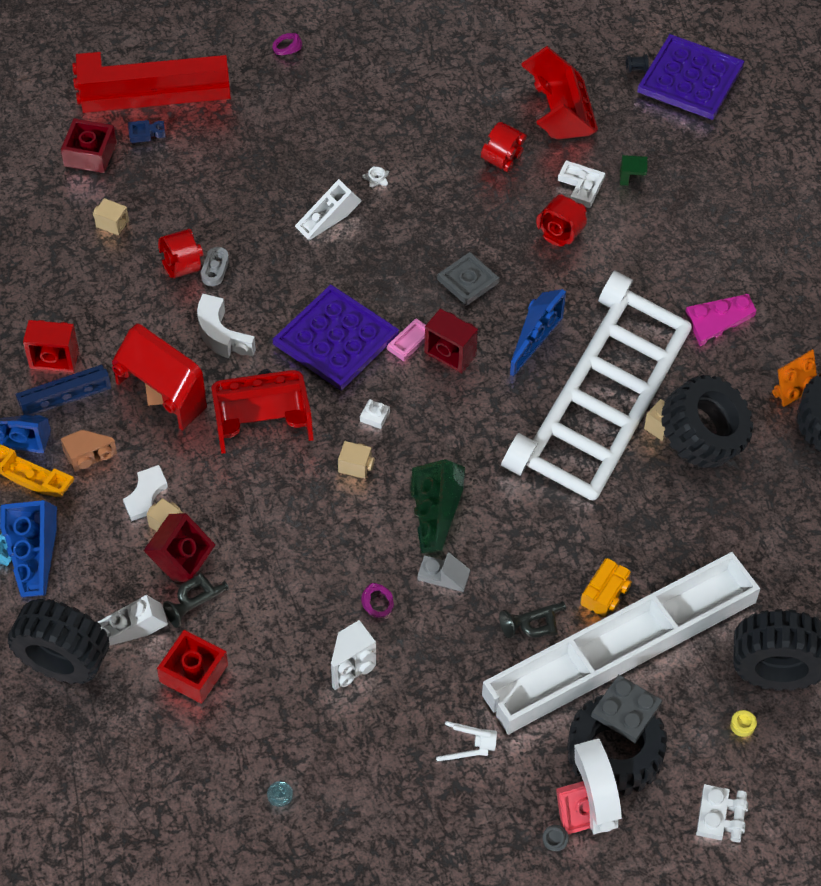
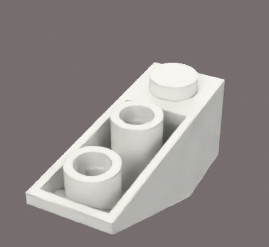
(134, 620)

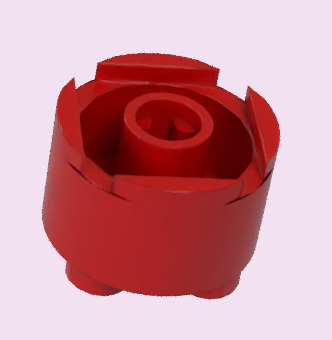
(503, 146)
(562, 220)
(180, 253)

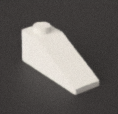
(329, 210)

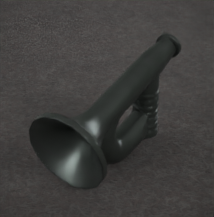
(176, 611)
(510, 622)

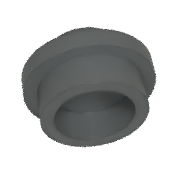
(555, 838)

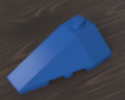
(541, 320)
(25, 432)
(30, 541)

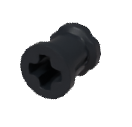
(637, 63)

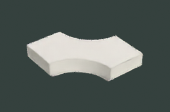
(149, 485)

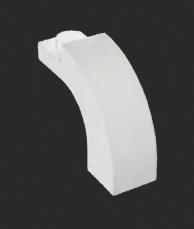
(215, 335)
(599, 785)

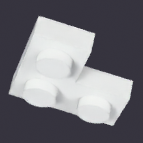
(585, 179)

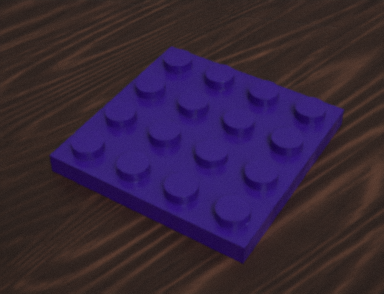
(691, 76)
(335, 337)

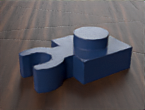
(142, 131)

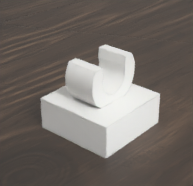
(374, 414)

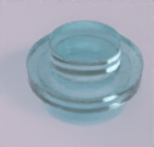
(280, 794)

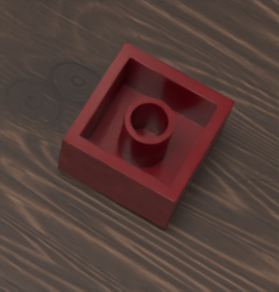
(88, 145)
(451, 340)
(179, 547)

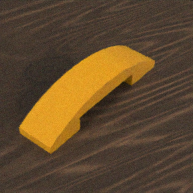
(33, 476)

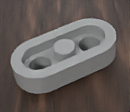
(213, 270)

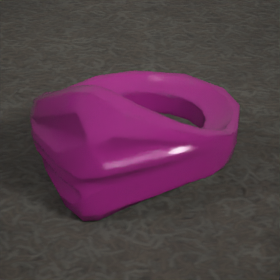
(292, 48)
(365, 599)

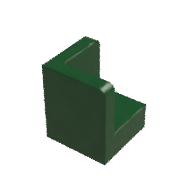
(632, 166)

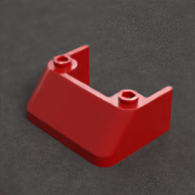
(566, 93)
(164, 370)
(261, 399)

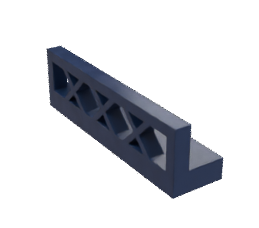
(64, 390)

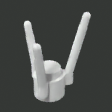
(483, 739)

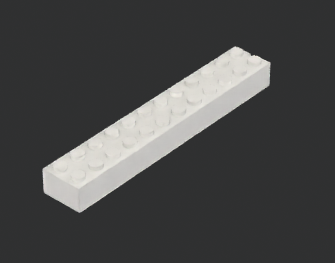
(619, 642)

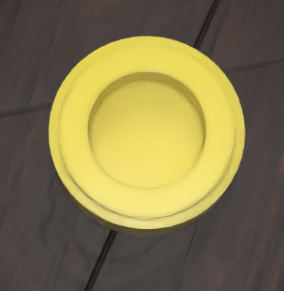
(743, 723)

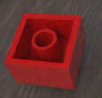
(51, 346)
(192, 666)

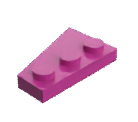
(717, 316)

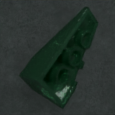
(437, 494)

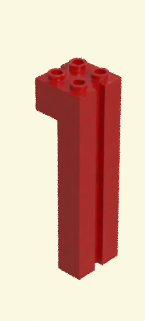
(148, 82)

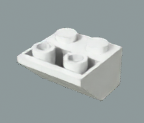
(352, 655)

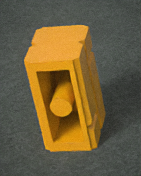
(606, 587)

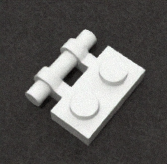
(713, 813)

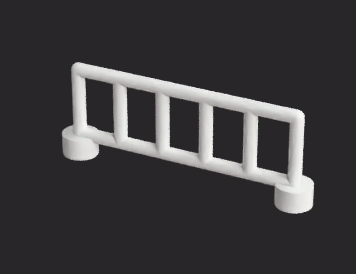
(526, 452)

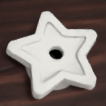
(376, 172)

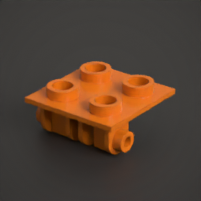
(794, 378)

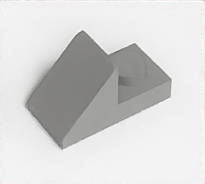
(446, 573)

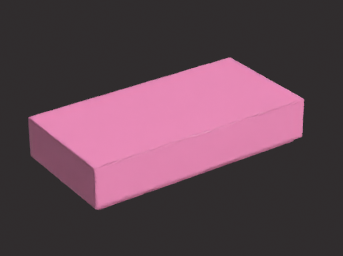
(408, 340)

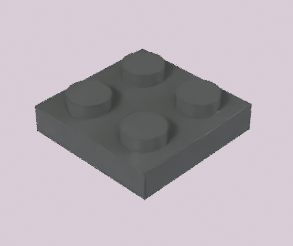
(468, 278)
(626, 708)

